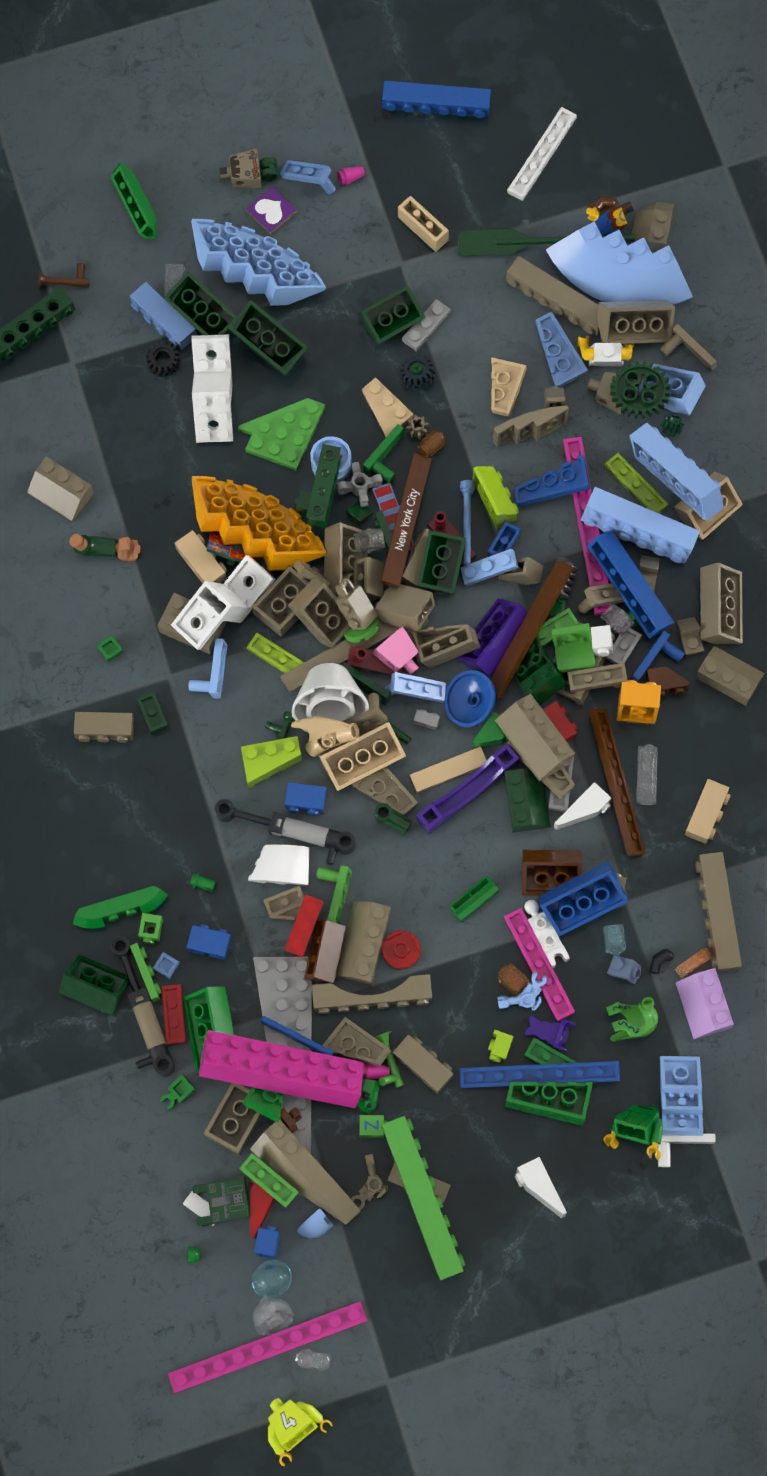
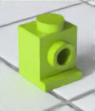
(500, 1046)

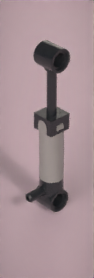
(282, 826)

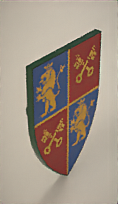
(232, 552)

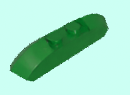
(135, 201)
(111, 909)

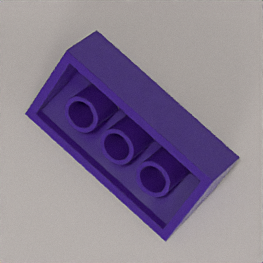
(494, 635)

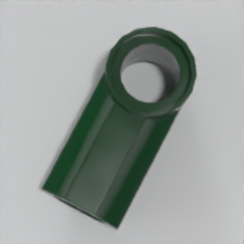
(394, 820)

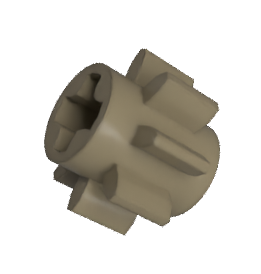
(418, 431)

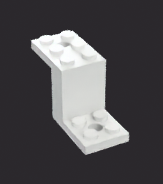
(212, 388)
(222, 602)

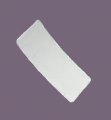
(197, 1205)

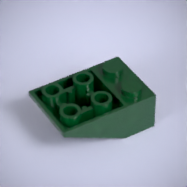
(539, 674)

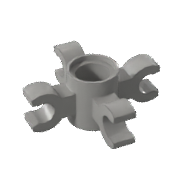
(361, 491)

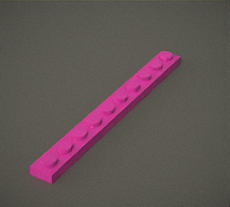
(596, 576)
(267, 1347)

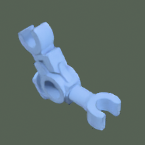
(527, 997)

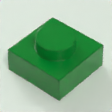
(110, 648)

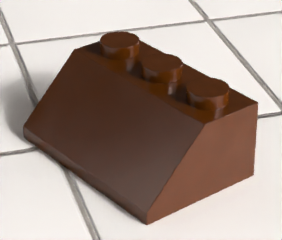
(548, 869)

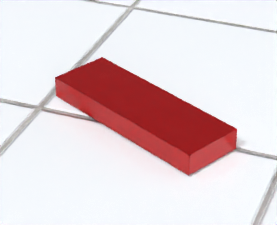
(173, 1014)

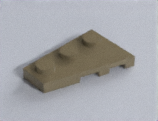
(386, 789)
(355, 1043)

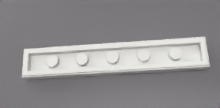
(542, 153)

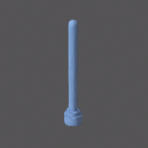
(467, 488)

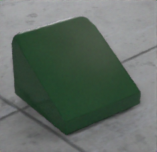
(358, 513)

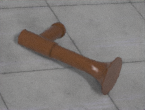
(79, 281)

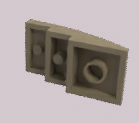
(535, 424)

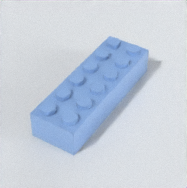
(677, 471)
(640, 525)

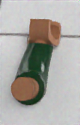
(100, 546)

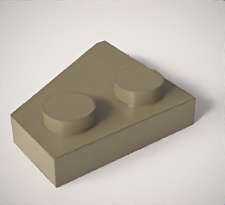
(285, 904)

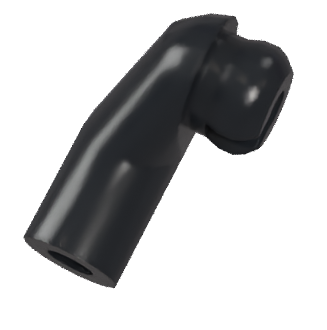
(658, 958)

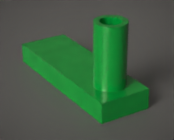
(374, 463)

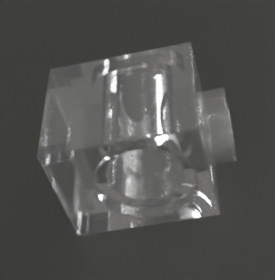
(369, 540)
(617, 619)

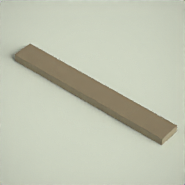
(337, 654)

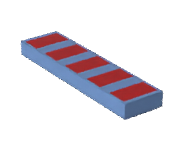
(388, 504)

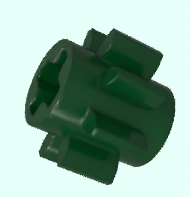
(672, 425)

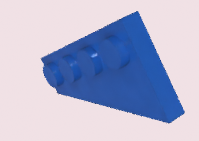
(563, 481)

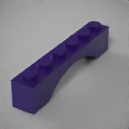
(488, 774)

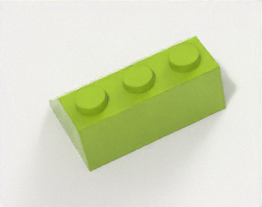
(494, 495)

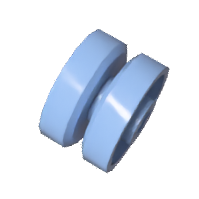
(345, 467)

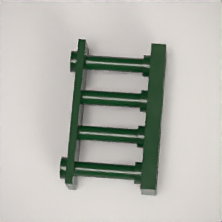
(324, 486)

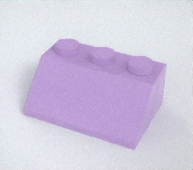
(704, 1004)

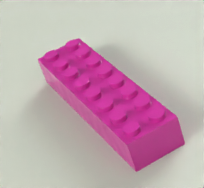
(281, 1069)

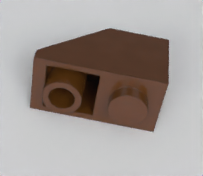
(669, 681)

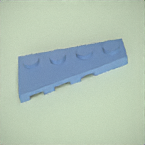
(561, 356)

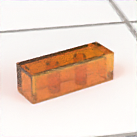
(694, 963)

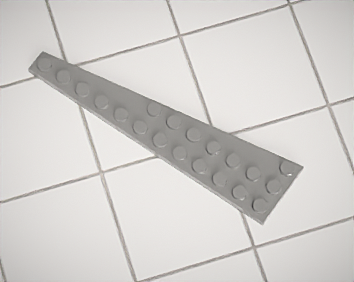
(288, 1001)

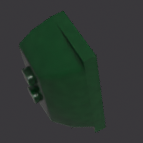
(200, 306)
(267, 338)

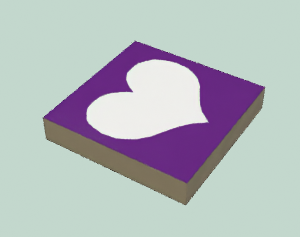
(271, 210)

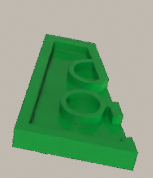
(265, 1102)

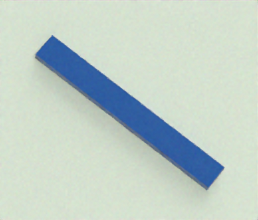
(540, 1073)

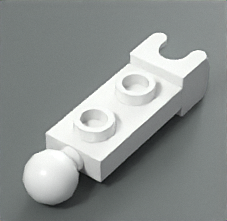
(545, 933)

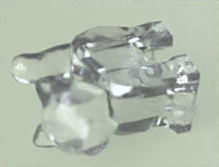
(309, 1360)

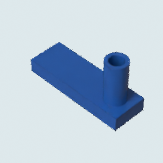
(663, 644)

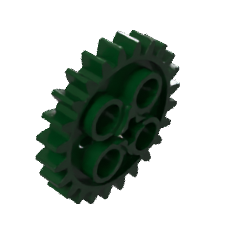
(657, 392)

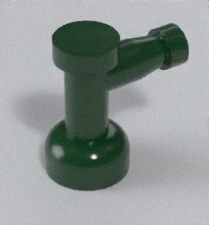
(281, 730)

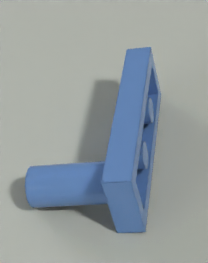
(308, 173)

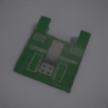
(226, 1201)

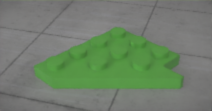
(284, 433)

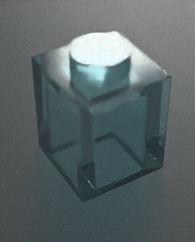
(614, 939)

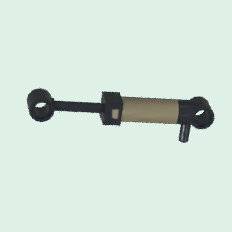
(145, 1015)

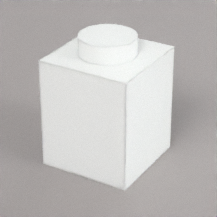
(602, 640)

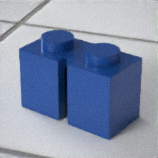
(305, 798)
(204, 940)
(267, 1242)

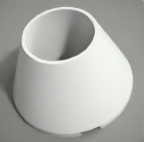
(329, 693)

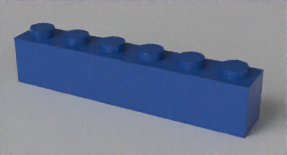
(436, 99)
(630, 584)

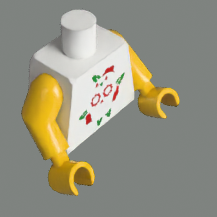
(605, 353)

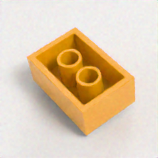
(638, 702)

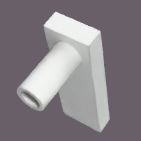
(666, 1140)

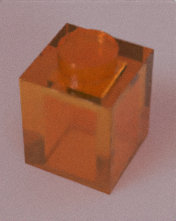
(512, 979)

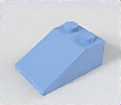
(685, 389)

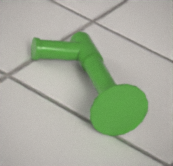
(395, 1073)

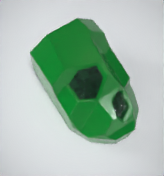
(369, 1095)

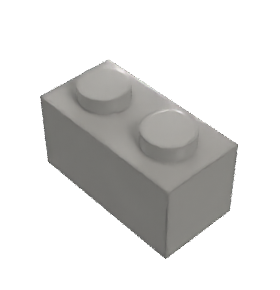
(427, 720)

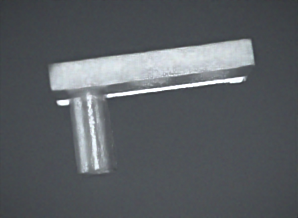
(646, 775)

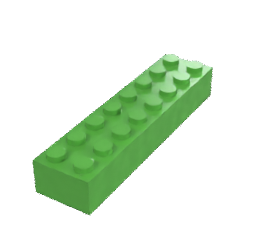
(422, 1198)

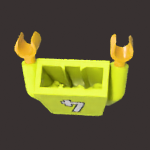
(291, 1424)

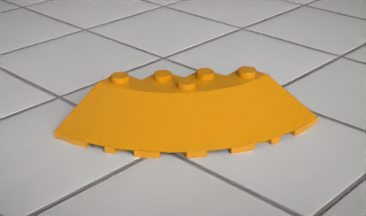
(255, 522)

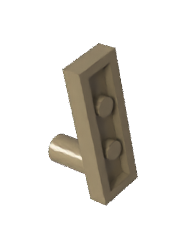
(681, 336)
(599, 596)
(597, 677)
(369, 719)

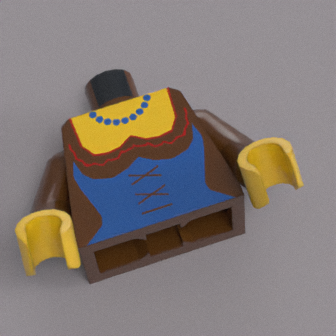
(609, 214)

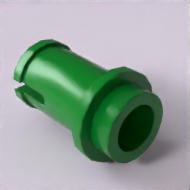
(202, 882)

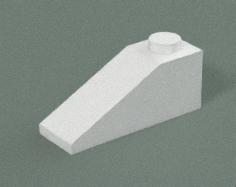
(587, 806)

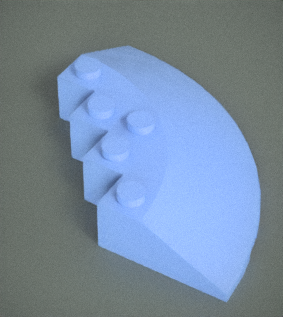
(255, 262)
(616, 271)

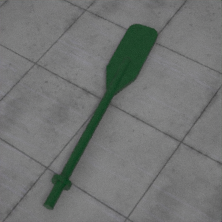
(504, 241)

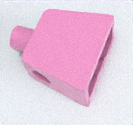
(398, 652)

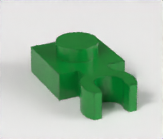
(180, 1091)

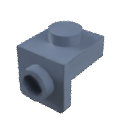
(624, 969)

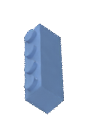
(163, 316)

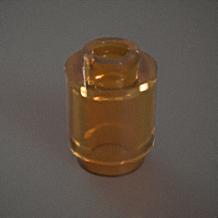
(432, 443)

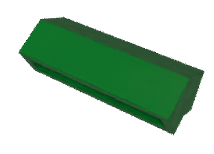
(473, 898)

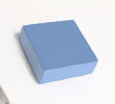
(166, 965)

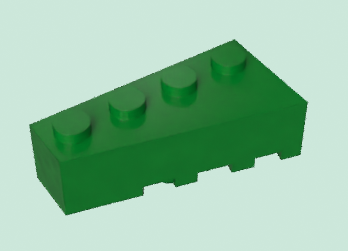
(552, 1100)

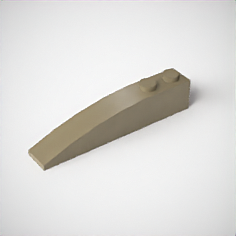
(295, 1164)

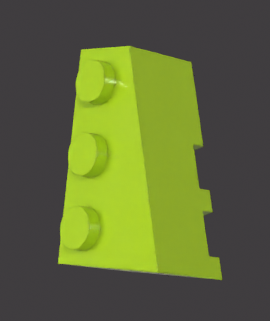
(269, 758)

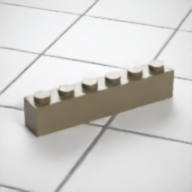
(554, 294)
(719, 912)

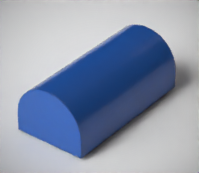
(505, 539)

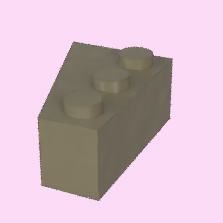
(444, 643)

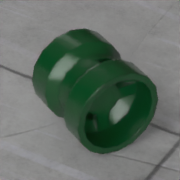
(268, 168)

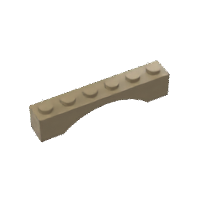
(330, 997)

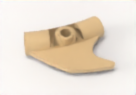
(326, 733)

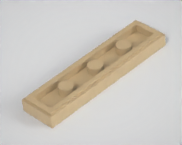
(448, 770)

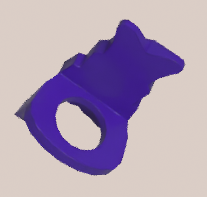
(555, 1034)

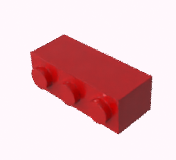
(304, 925)

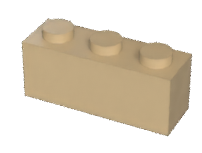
(423, 223)
(202, 563)
(708, 811)

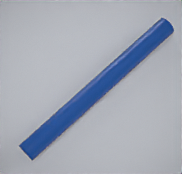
(296, 1036)

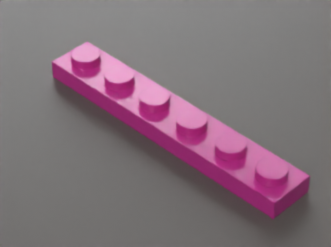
(539, 962)

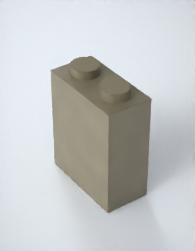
(405, 607)

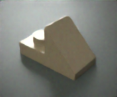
(649, 569)
(690, 636)

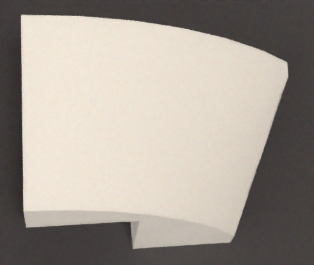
(282, 865)

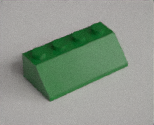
(206, 1011)

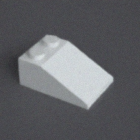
(538, 1184)

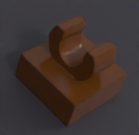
(290, 1119)

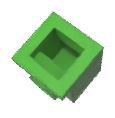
(150, 921)

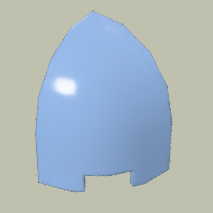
(315, 1225)

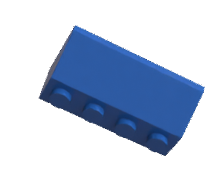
(583, 898)

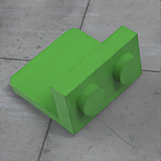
(573, 647)

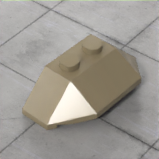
(653, 224)

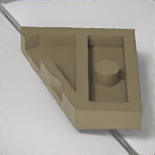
(306, 572)

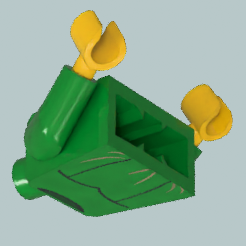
(639, 1125)

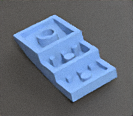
(681, 1095)

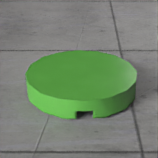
(369, 632)

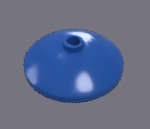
(461, 698)

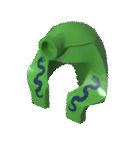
(641, 1019)

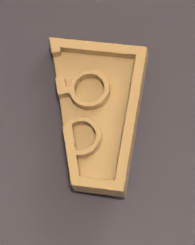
(506, 384)
(385, 406)

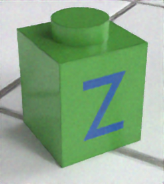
(371, 1126)

